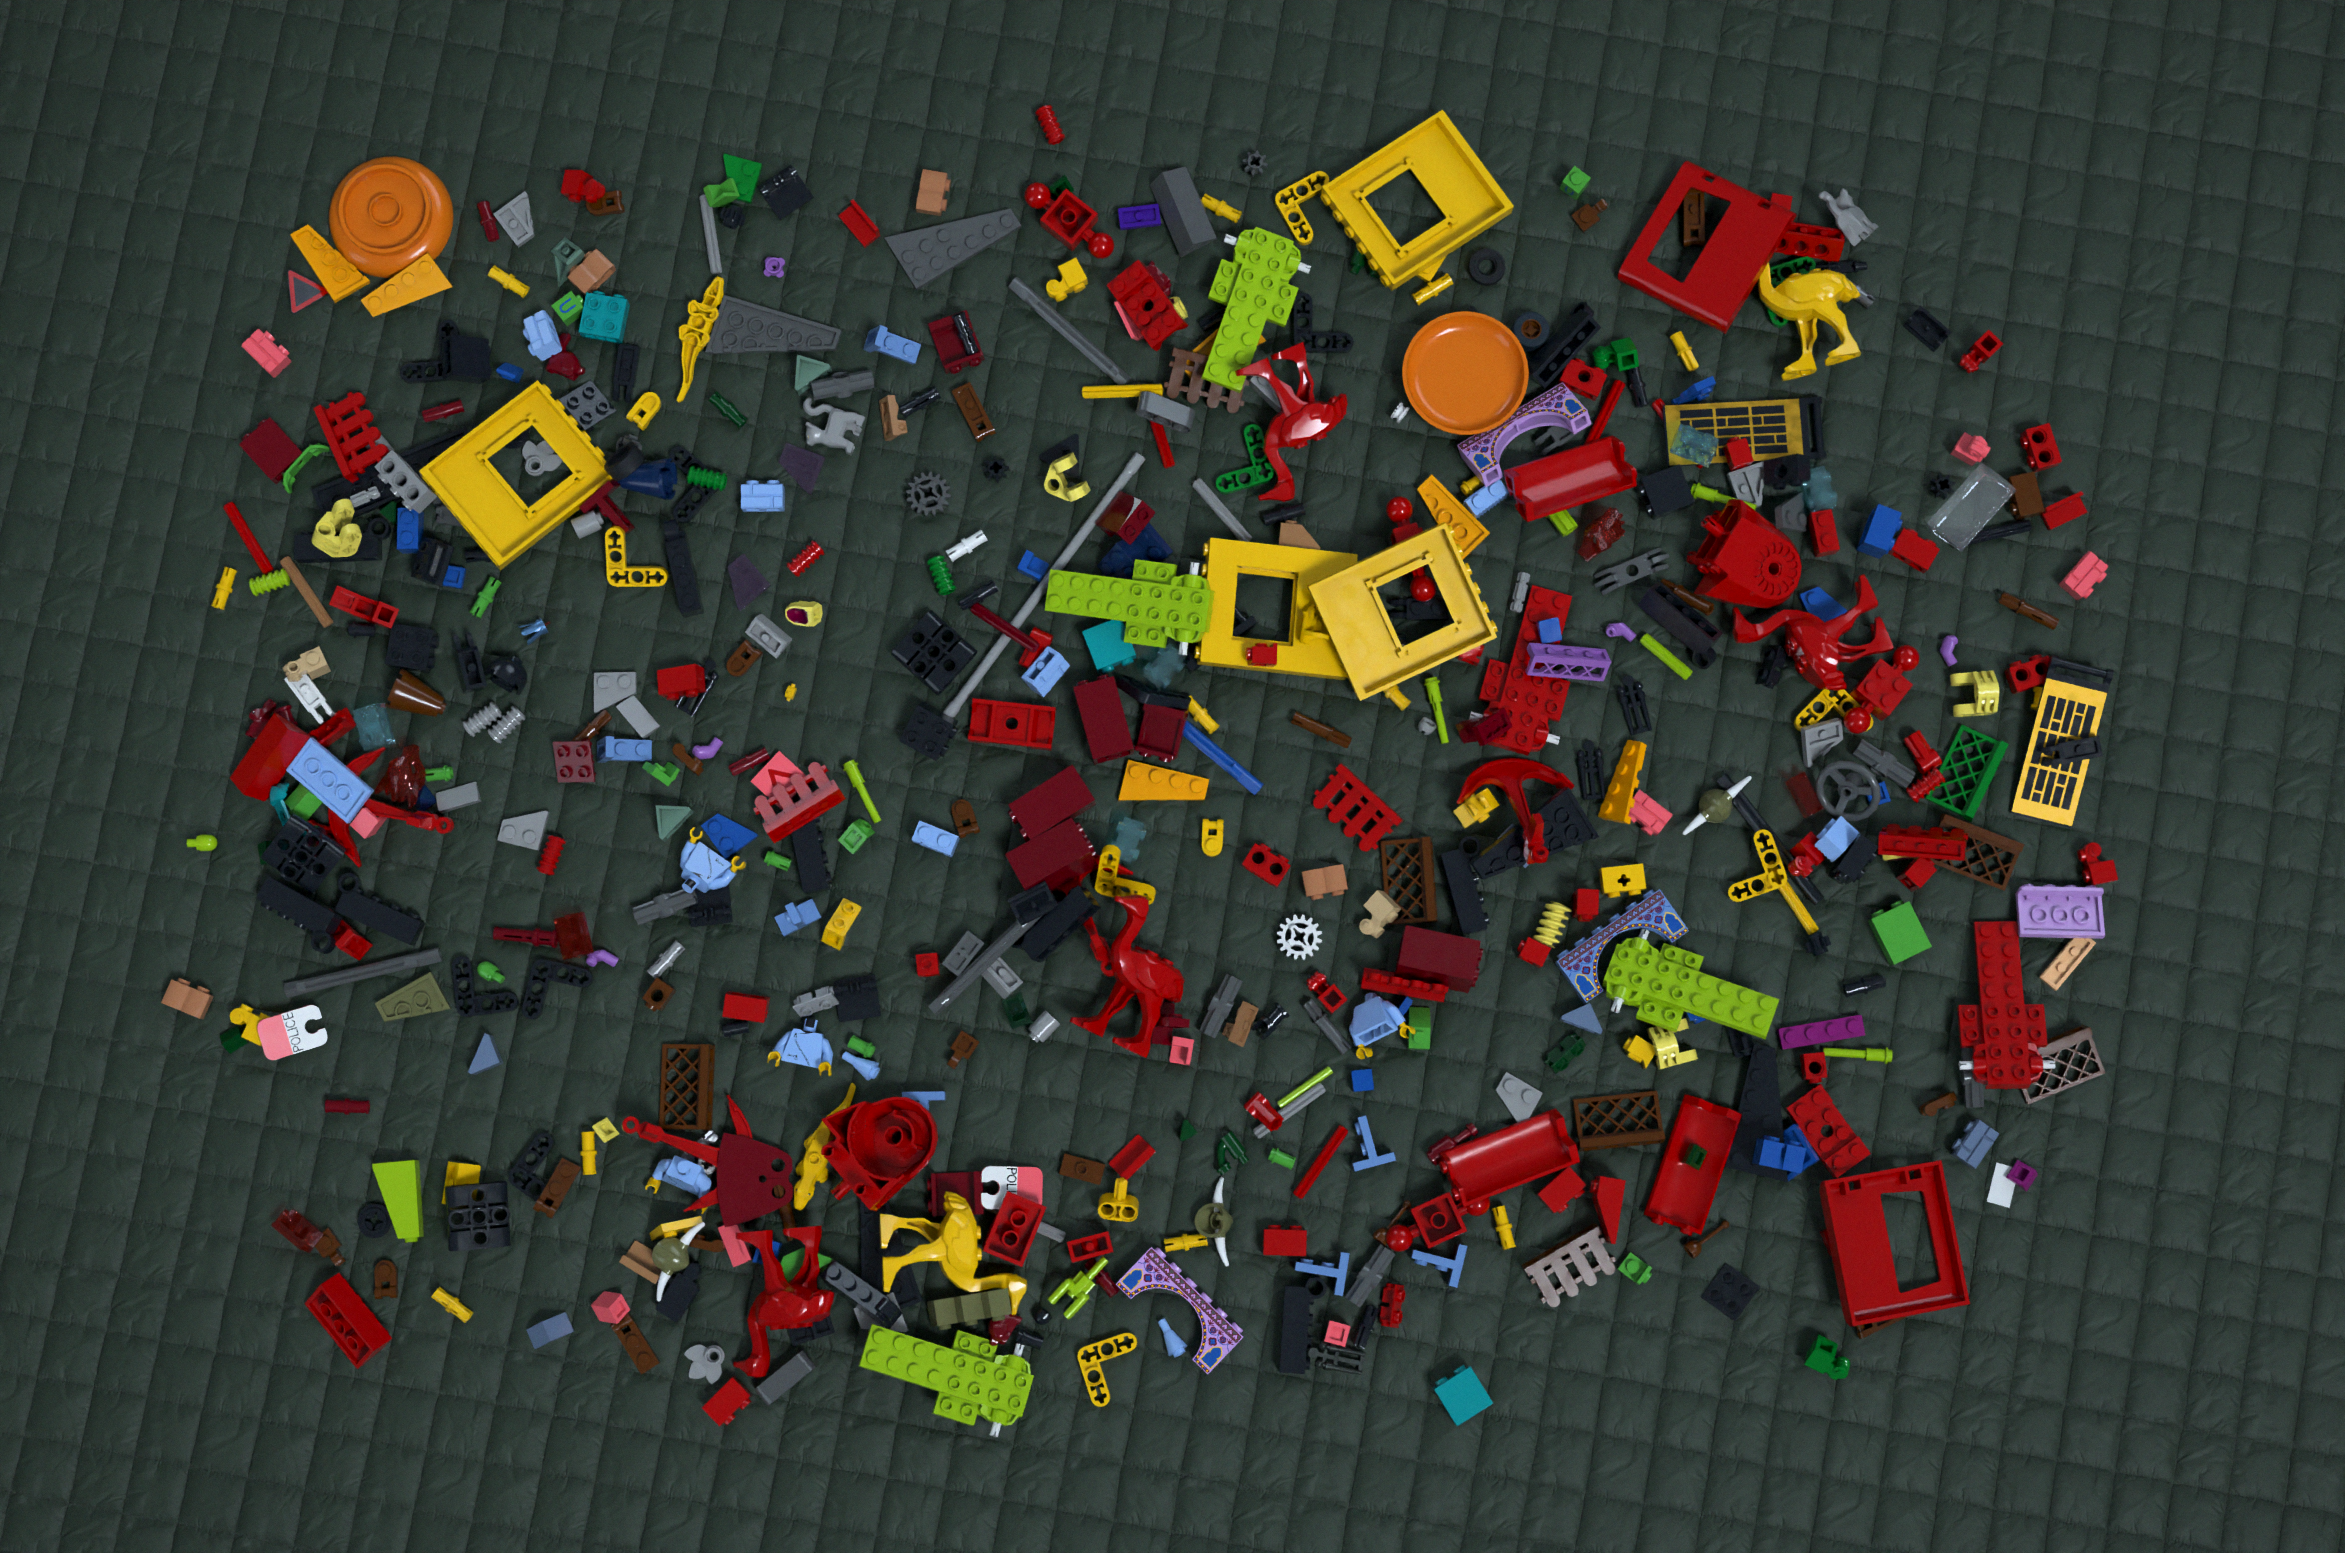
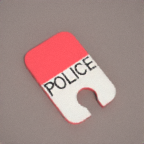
(286, 1032)
(1018, 1180)

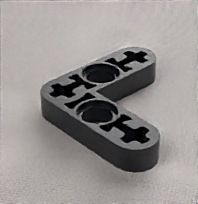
(1307, 333)
(415, 378)
(695, 489)
(1153, 697)
(550, 975)
(476, 1001)
(528, 1171)

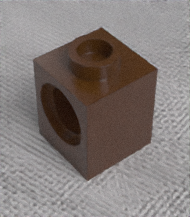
(668, 993)

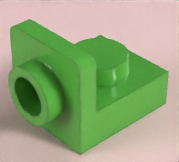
(665, 775)
(856, 835)
(1635, 1269)

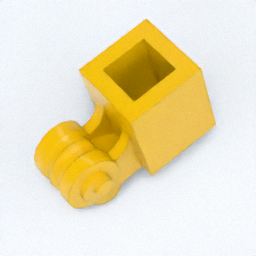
(1072, 280)
(244, 1015)

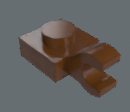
(1587, 216)
(963, 1047)
(329, 1245)

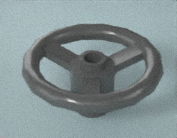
(1848, 789)

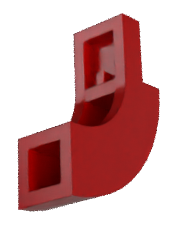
(363, 607)

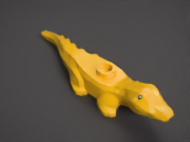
(697, 330)
(814, 1165)

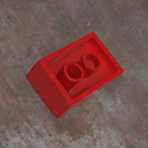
(1608, 1202)
(1013, 1229)

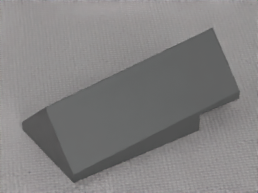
(1183, 210)

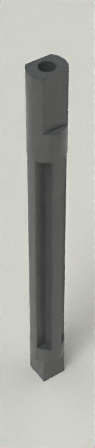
(1069, 331)
(979, 966)
(363, 972)

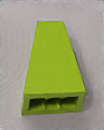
(402, 1195)

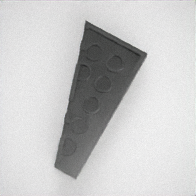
(940, 248)
(758, 329)

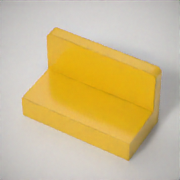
(461, 1174)

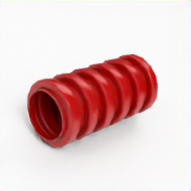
(1050, 124)
(805, 558)
(1925, 785)
(551, 855)

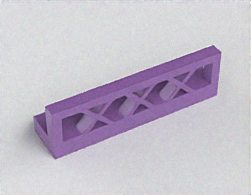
(1570, 657)

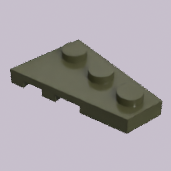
(414, 999)

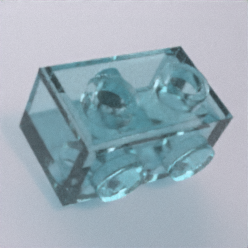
(1694, 445)
(1819, 491)
(1164, 667)
(373, 727)
(1129, 835)

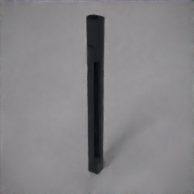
(1758, 823)

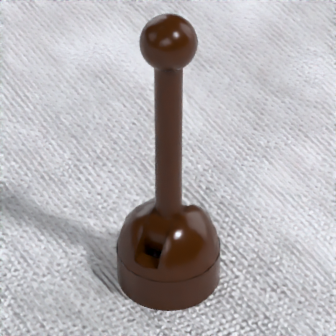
(1380, 1234)
(1694, 1247)

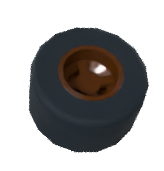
(1534, 325)

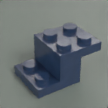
(1121, 558)

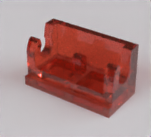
(1804, 794)
(573, 936)
(297, 1230)

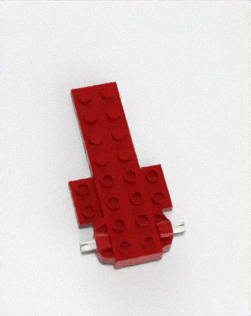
(1527, 698)
(2002, 1027)

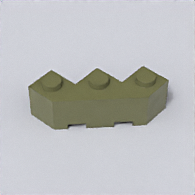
(969, 1308)

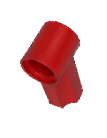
(1043, 639)
(1924, 756)
(1260, 1109)

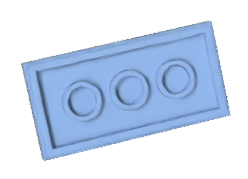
(330, 780)

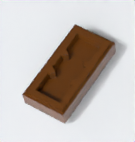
(1082, 1169)

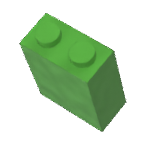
(1899, 932)

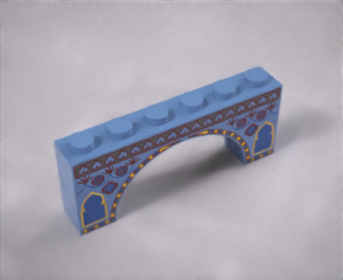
(1581, 963)

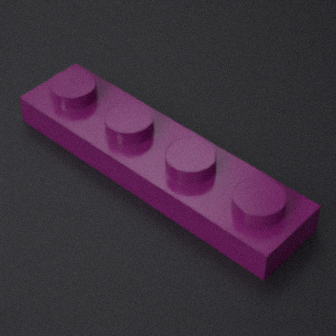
(1821, 1032)

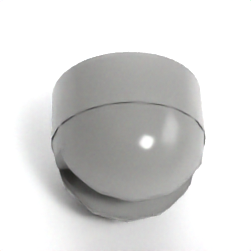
(1426, 725)

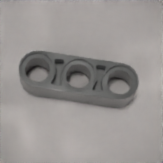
(1165, 412)
(785, 1378)

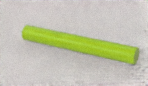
(1304, 1087)

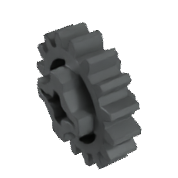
(924, 502)

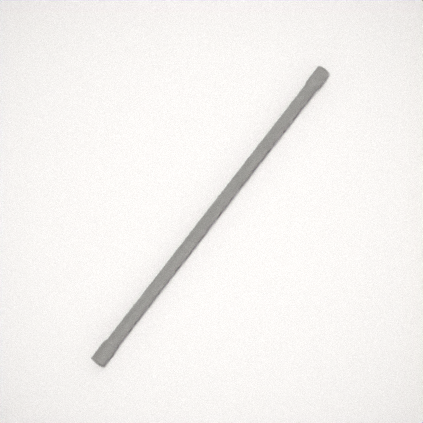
(1130, 469)

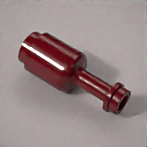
(1447, 1142)

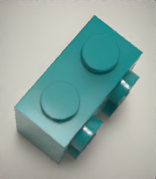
(604, 317)
(1108, 646)
(1462, 1394)

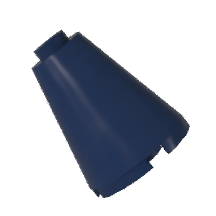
(653, 479)

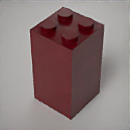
(1103, 719)
(1051, 803)
(1053, 856)
(1438, 958)

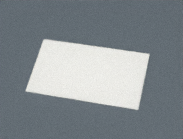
(2001, 1187)

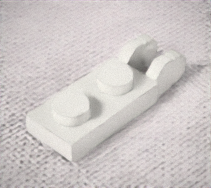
(310, 697)

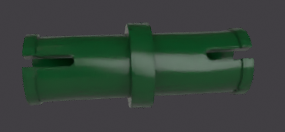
(728, 409)

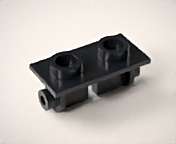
(1773, 657)
(1741, 1042)

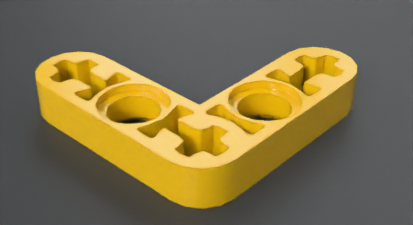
(1293, 207)
(621, 566)
(1828, 702)
(1766, 877)
(1112, 880)
(1094, 1364)

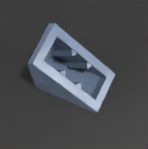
(1583, 1018)
(486, 1056)
(550, 1330)

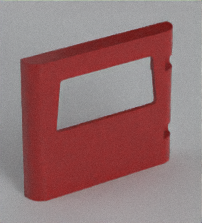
(1728, 262)
(1863, 1248)

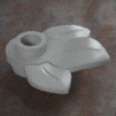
(540, 454)
(703, 1364)

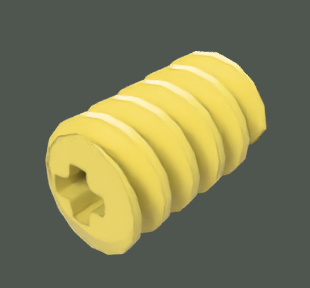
(1551, 923)

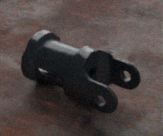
(1272, 1019)

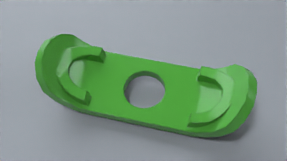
(288, 476)

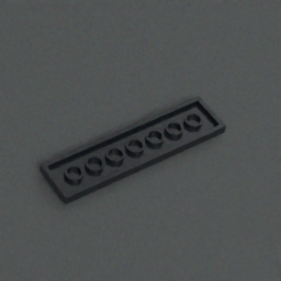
(417, 458)

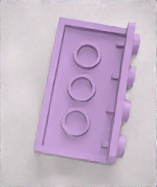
(2060, 911)

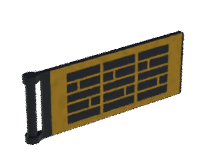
(1770, 426)
(2065, 712)

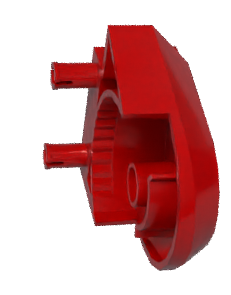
(1745, 559)
(868, 1148)

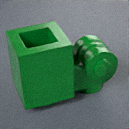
(1620, 352)
(1822, 1359)

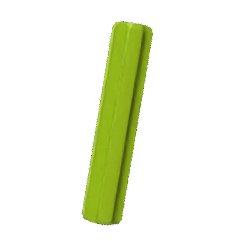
(1666, 656)

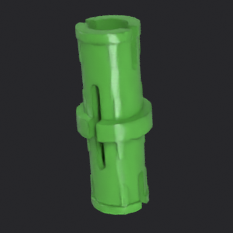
(485, 597)

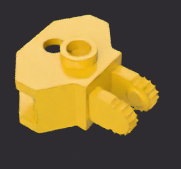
(1476, 808)

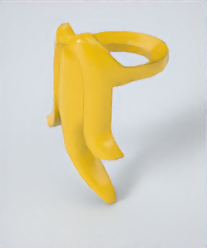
(1308, 625)

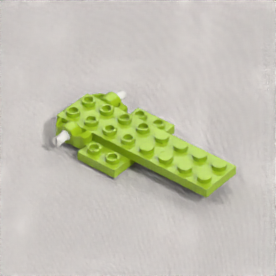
(1254, 292)
(1151, 604)
(1671, 983)
(967, 1376)

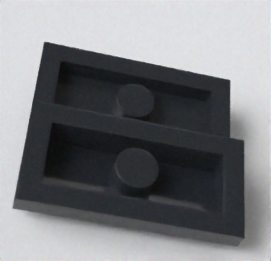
(805, 1334)

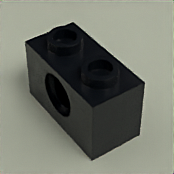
(1787, 471)

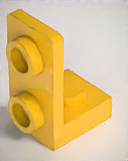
(840, 923)

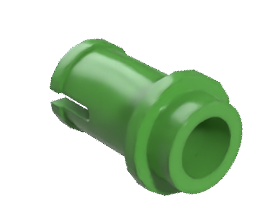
(443, 773)
(777, 860)
(861, 1046)
(1281, 1158)

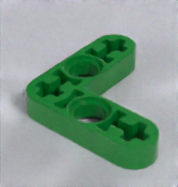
(1799, 262)
(1253, 470)

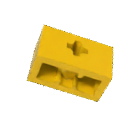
(1632, 873)

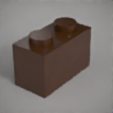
(2027, 499)

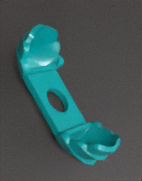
(277, 796)

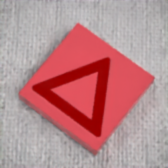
(776, 772)

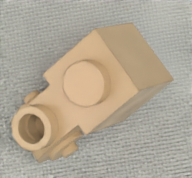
(310, 663)
(1383, 911)

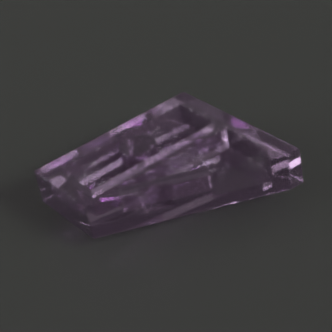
(802, 466)
(746, 581)

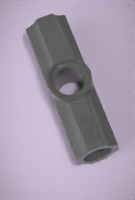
(842, 384)
(1883, 764)
(664, 906)
(1220, 1006)
(1972, 1090)
(1370, 1275)

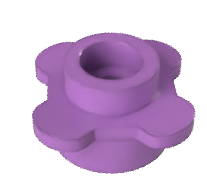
(772, 261)

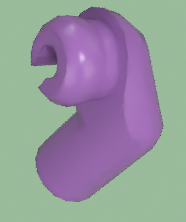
(1620, 629)
(1947, 648)
(707, 752)
(601, 955)

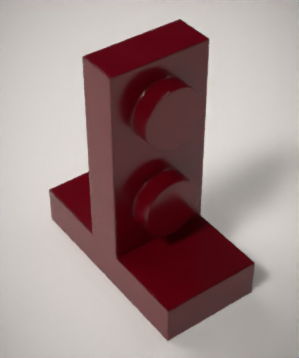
(607, 506)
(1484, 728)
(1168, 1021)

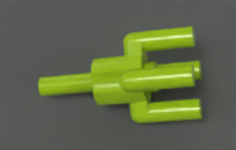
(1078, 1288)

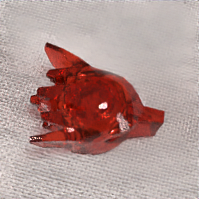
(1606, 530)
(400, 779)

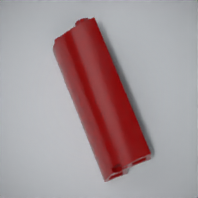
(1570, 478)
(1508, 1157)
(1681, 1192)

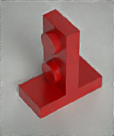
(350, 941)

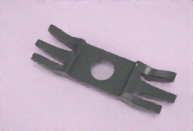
(1622, 578)

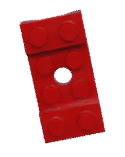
(1133, 290)
(1033, 730)
(1842, 1147)

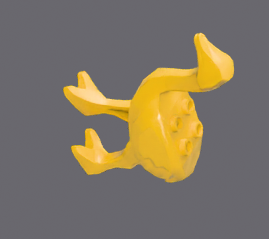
(1804, 301)
(953, 1246)

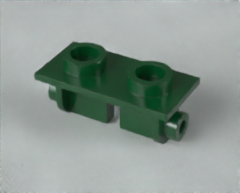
(1573, 1047)

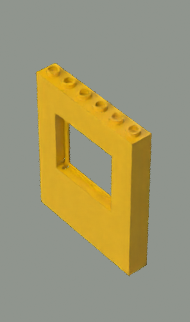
(1451, 178)
(486, 501)
(1309, 565)
(1363, 628)

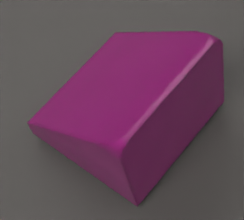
(2022, 1175)

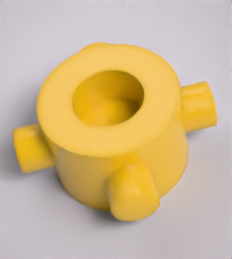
(790, 692)

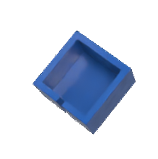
(1879, 531)
(1778, 1155)

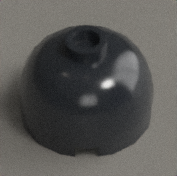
(508, 673)

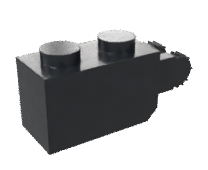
(469, 665)
(680, 1293)

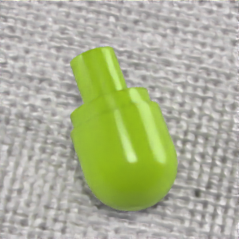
(203, 842)

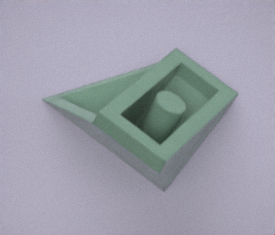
(565, 257)
(809, 370)
(670, 819)

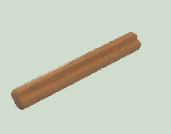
(306, 591)

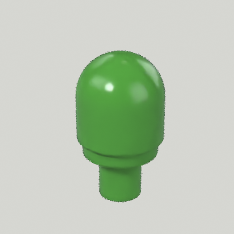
(490, 972)

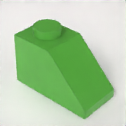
(1420, 1020)

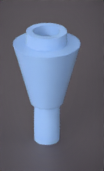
(867, 1068)
(1174, 1344)

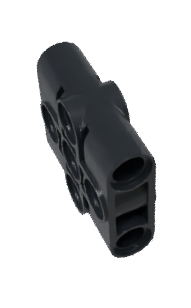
(913, 654)
(314, 873)
(493, 1236)

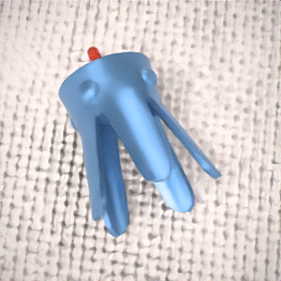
(537, 626)

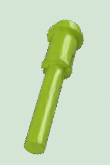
(1712, 495)
(1435, 699)
(857, 781)
(1869, 1054)

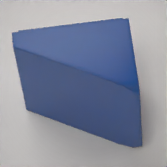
(510, 372)
(1549, 630)
(1362, 1080)

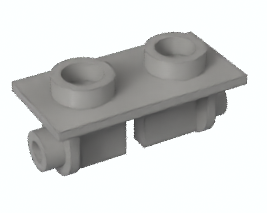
(807, 1005)

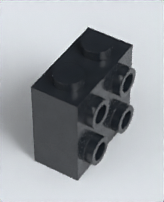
(466, 359)
(1665, 492)
(412, 648)
(929, 731)
(1853, 859)

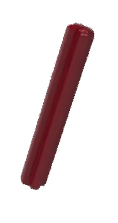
(1005, 627)

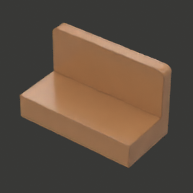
(640, 1261)

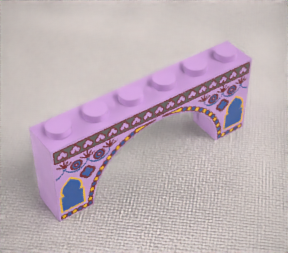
(1551, 408)
(1217, 1333)

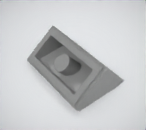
(768, 635)
(638, 717)
(458, 797)
(1002, 978)

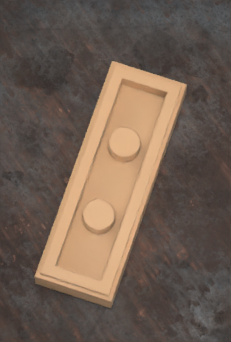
(2066, 961)

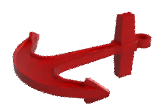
(1509, 776)
(418, 819)
(1098, 944)
(701, 1151)

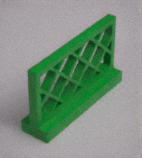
(1985, 775)

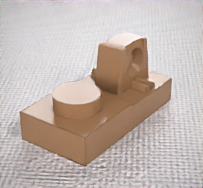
(891, 425)
(1239, 1031)

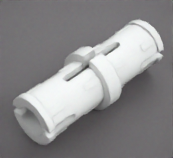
(966, 545)

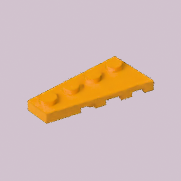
(332, 270)
(411, 284)

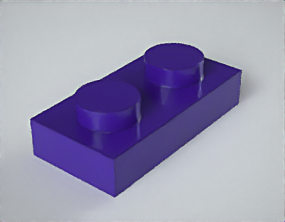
(1139, 217)

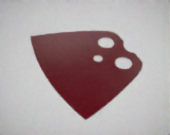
(738, 1184)

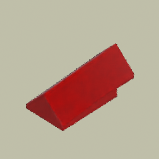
(269, 757)

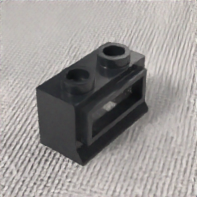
(432, 561)

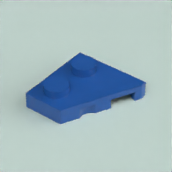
(1697, 391)

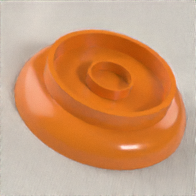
(390, 215)
(1465, 373)

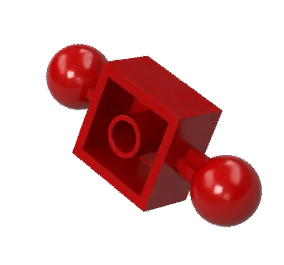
(1069, 220)
(1400, 510)
(1881, 689)
(1435, 1222)

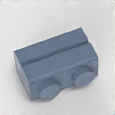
(1974, 1143)

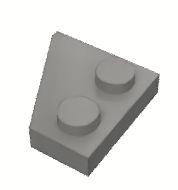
(517, 219)
(1748, 483)
(612, 688)
(524, 830)

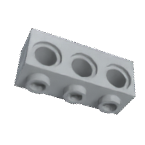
(413, 486)

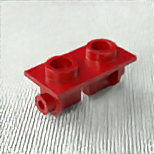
(1395, 1297)

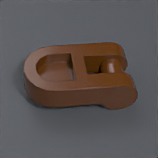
(601, 207)
(737, 665)
(692, 764)
(961, 812)
(1930, 1107)
(699, 1242)
(386, 1271)

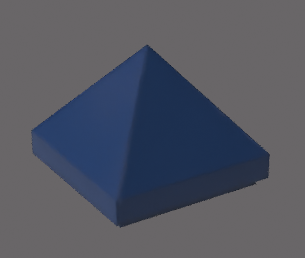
(425, 799)

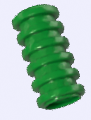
(707, 478)
(941, 575)

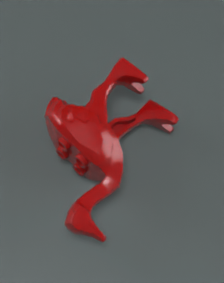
(1299, 417)
(1816, 642)
(1137, 973)
(783, 1303)

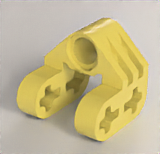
(1056, 472)
(338, 521)
(1985, 693)
(1667, 1046)

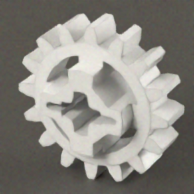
(1287, 945)

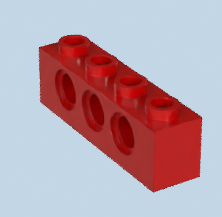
(1811, 237)

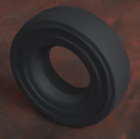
(1477, 275)

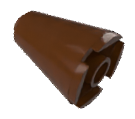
(414, 696)

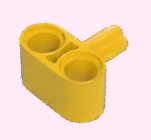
(1118, 1201)

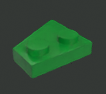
(745, 174)

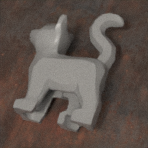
(1849, 217)
(837, 424)

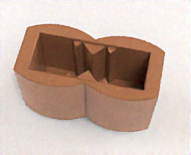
(932, 192)
(591, 272)
(1325, 881)
(187, 999)

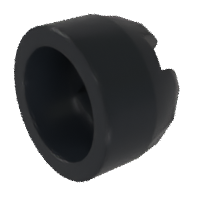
(1042, 1316)

